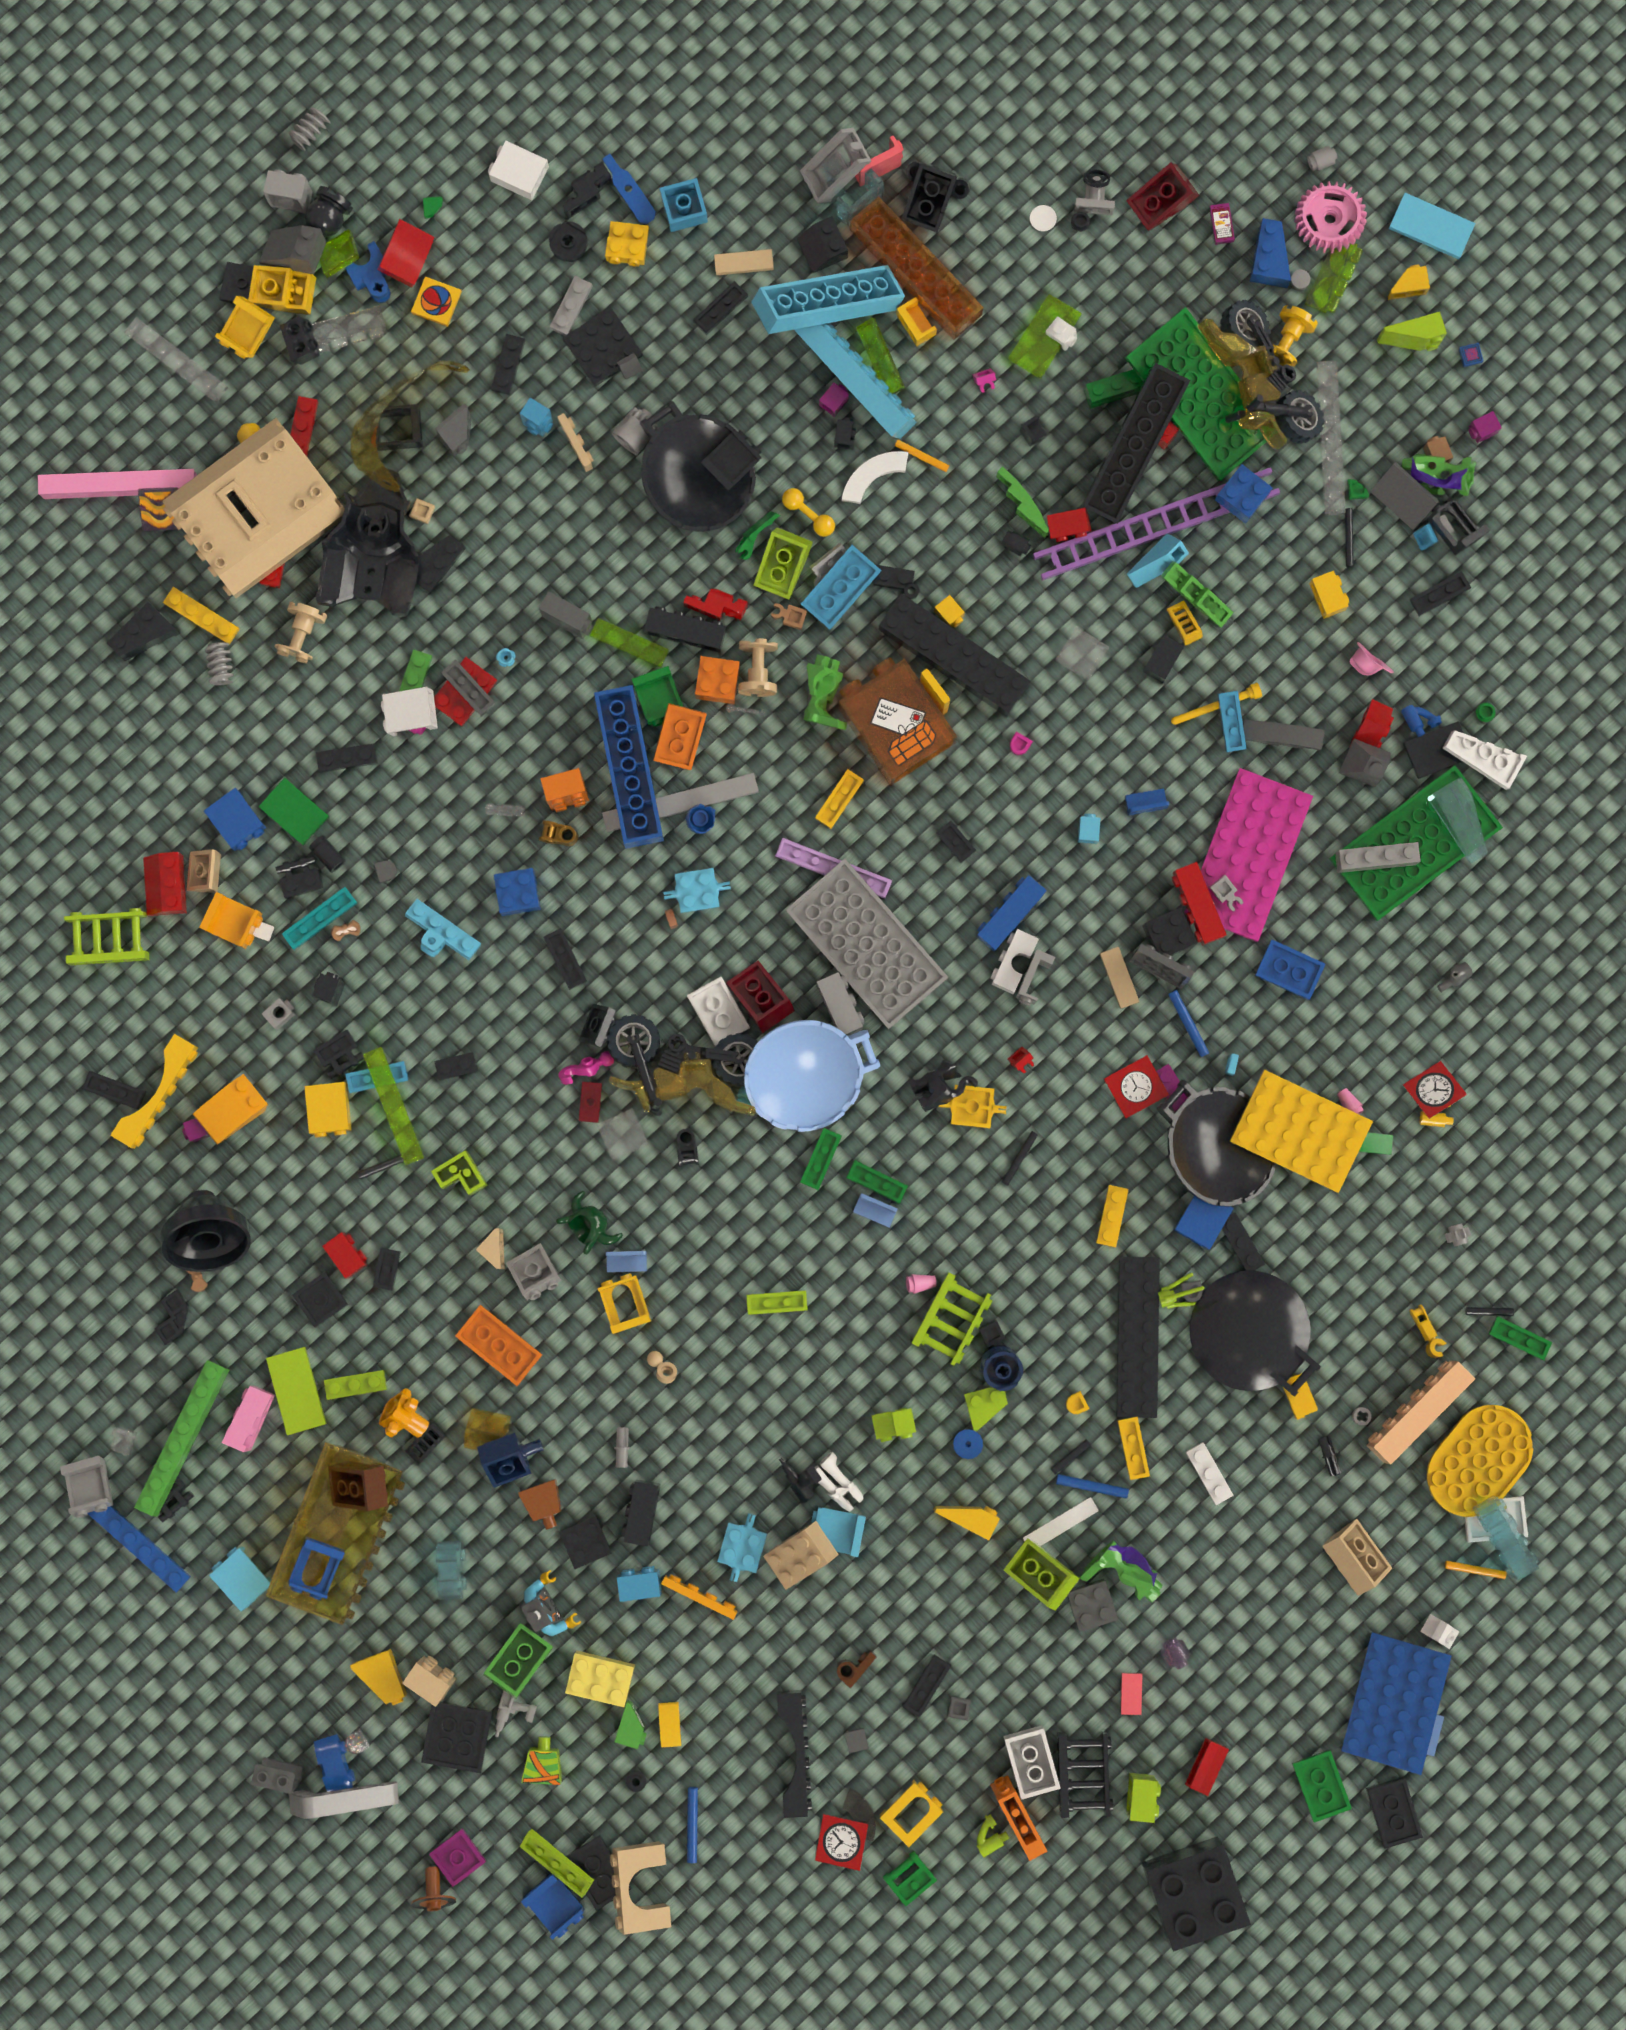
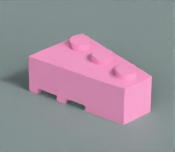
(248, 1419)

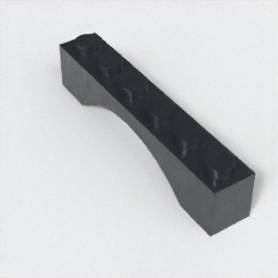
(795, 1796)

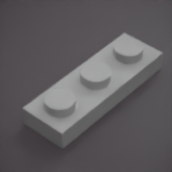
(571, 306)

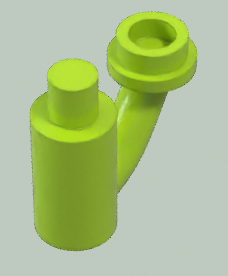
(993, 1843)

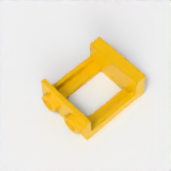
(606, 1295)
(915, 1790)

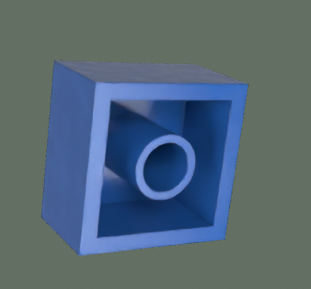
(1243, 493)
(517, 892)

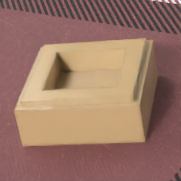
(422, 511)

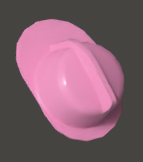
(1367, 663)

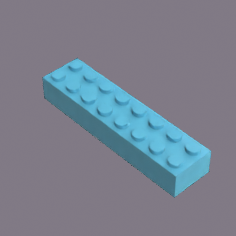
(827, 299)
(858, 378)

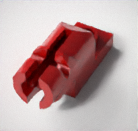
(717, 604)

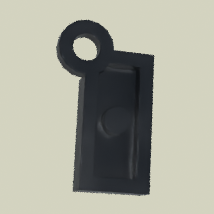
(897, 579)

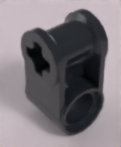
(687, 1149)

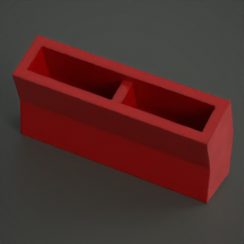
(1206, 1766)

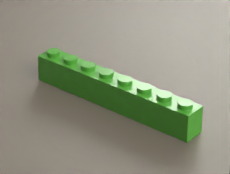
(181, 1438)

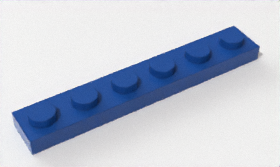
(141, 1547)

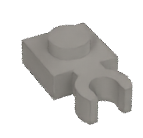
(1225, 890)

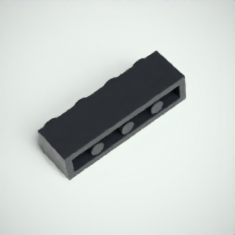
(684, 629)

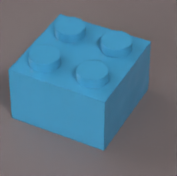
(683, 205)
(639, 1584)

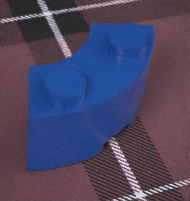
(331, 1757)

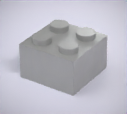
(287, 191)

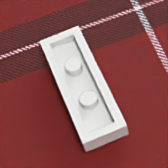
(1209, 1473)

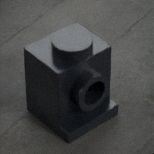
(844, 434)

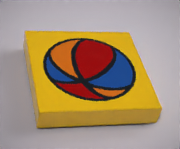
(436, 301)

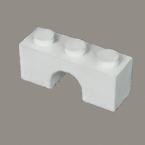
(1020, 945)

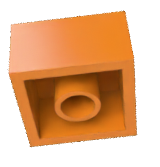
(717, 680)

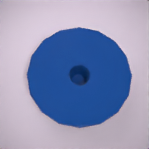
(968, 1444)

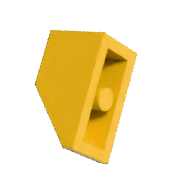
(1412, 283)

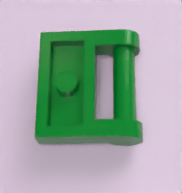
(915, 1883)

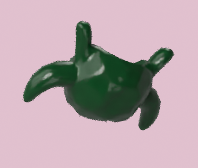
(588, 1224)

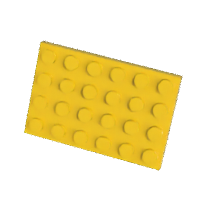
(1301, 1131)

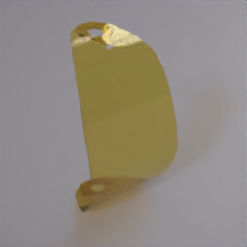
(365, 429)

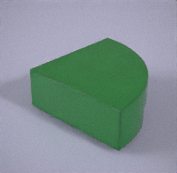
(431, 206)
(1356, 490)

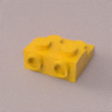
(627, 243)

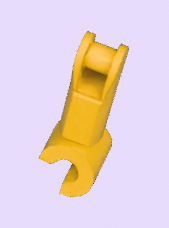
(1427, 1331)

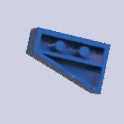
(1270, 256)

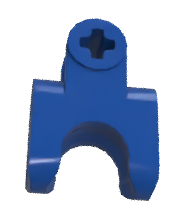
(369, 276)

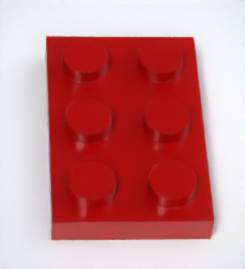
(452, 703)

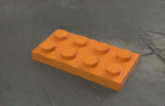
(498, 1345)

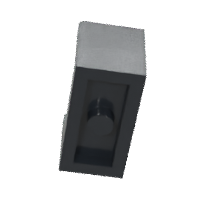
(1163, 659)

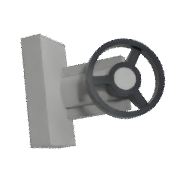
(1095, 194)

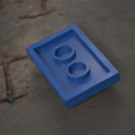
(1290, 969)

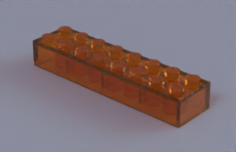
(916, 268)

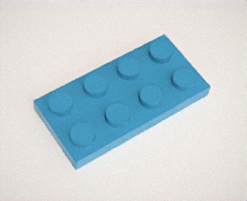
(841, 587)

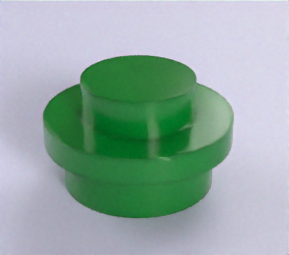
(1485, 712)

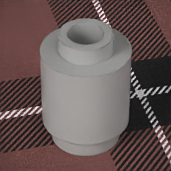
(1322, 158)

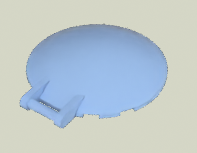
(806, 1074)

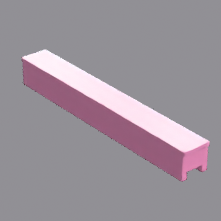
(110, 483)

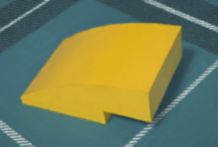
(282, 289)

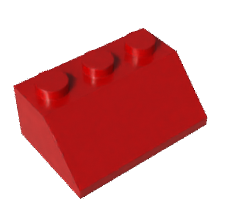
(165, 884)

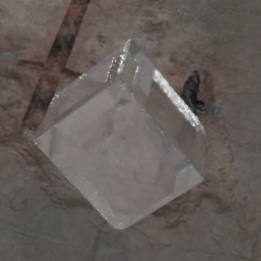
(123, 1440)

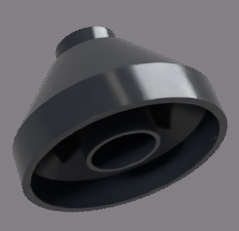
(205, 1234)

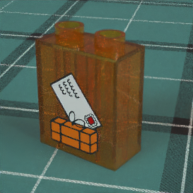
(896, 720)

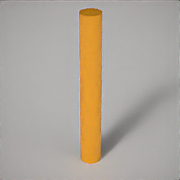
(923, 456)
(1475, 1569)

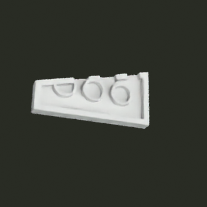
(1489, 760)

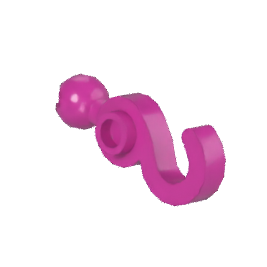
(587, 1067)

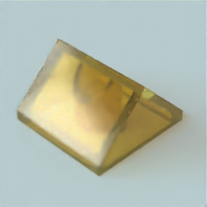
(485, 1427)

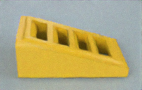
(1191, 637)

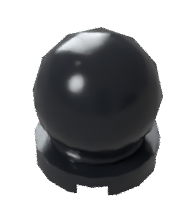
(327, 212)

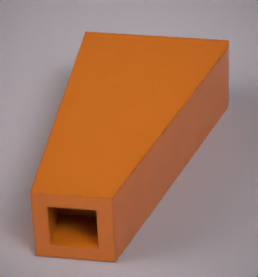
(1018, 1817)

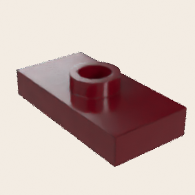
(590, 1102)

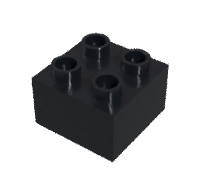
(1195, 1893)

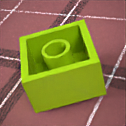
(1142, 1797)

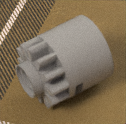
(630, 433)

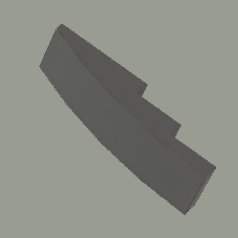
(1283, 734)

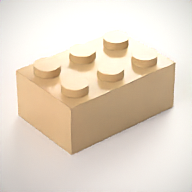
(800, 1555)
(430, 1680)

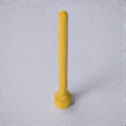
(1251, 692)

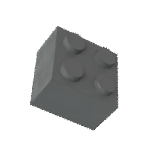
(1092, 1605)

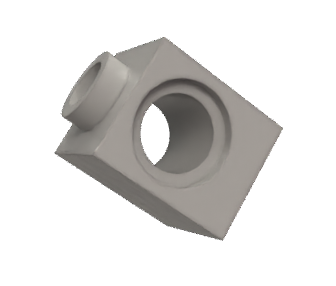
(270, 1013)

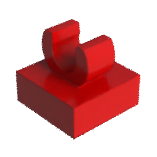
(1020, 1059)

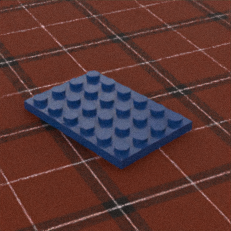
(1396, 1703)

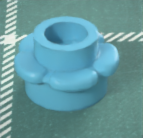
(505, 662)

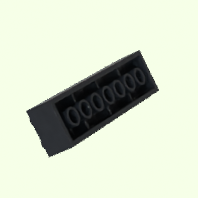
(1135, 442)
(954, 655)

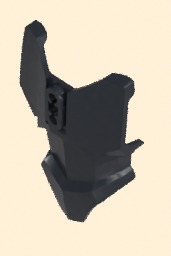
(368, 541)

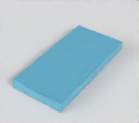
(1432, 226)

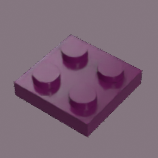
(457, 1857)

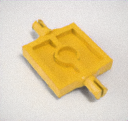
(974, 1107)

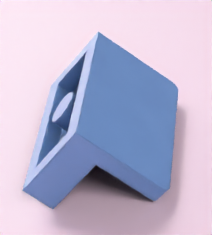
(875, 1210)
(627, 1261)

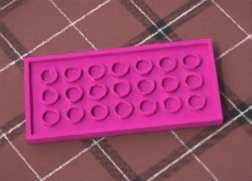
(1254, 848)

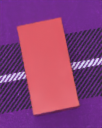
(1131, 1693)

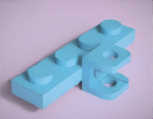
(440, 932)

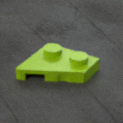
(984, 1405)

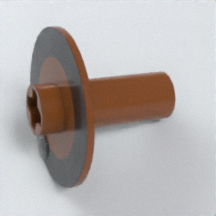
(433, 1899)

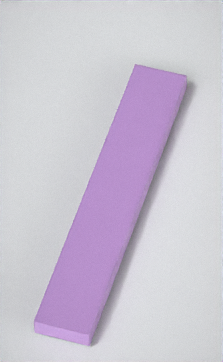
(824, 864)

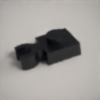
(992, 1334)

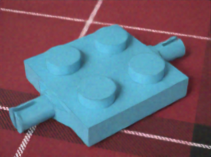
(697, 890)
(742, 1547)

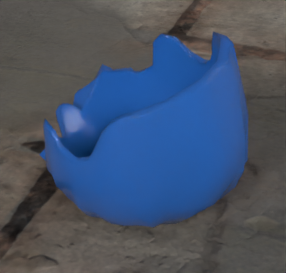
(700, 818)

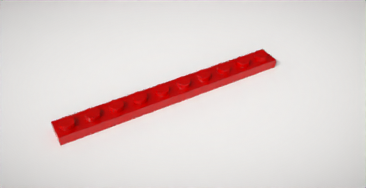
(301, 433)

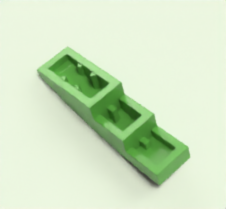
(1027, 508)
(1197, 594)

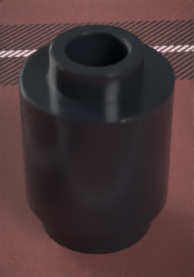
(1016, 543)

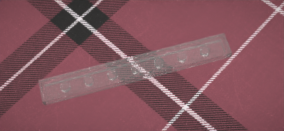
(1331, 438)

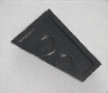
(437, 562)

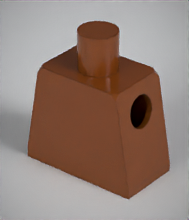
(542, 1502)

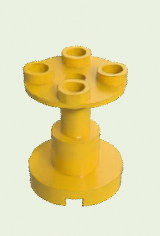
(1296, 322)

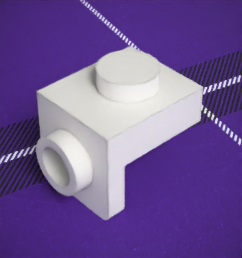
(1062, 333)

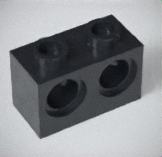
(297, 341)

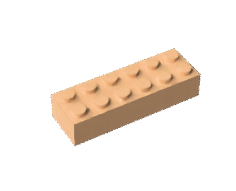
(1420, 1411)

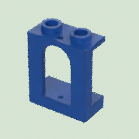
(321, 1589)

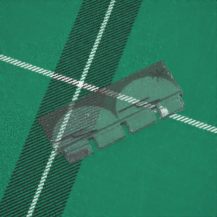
(349, 326)

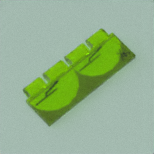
(1329, 280)

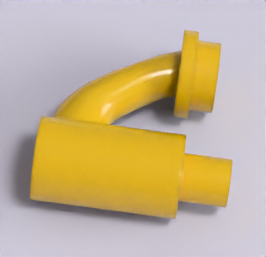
(1438, 1120)

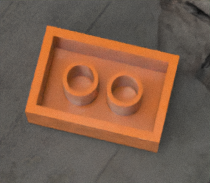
(565, 790)

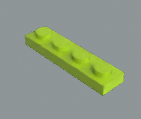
(556, 1863)

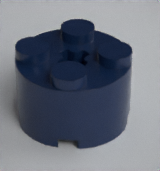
(1012, 1369)

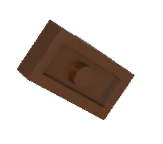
(864, 1660)

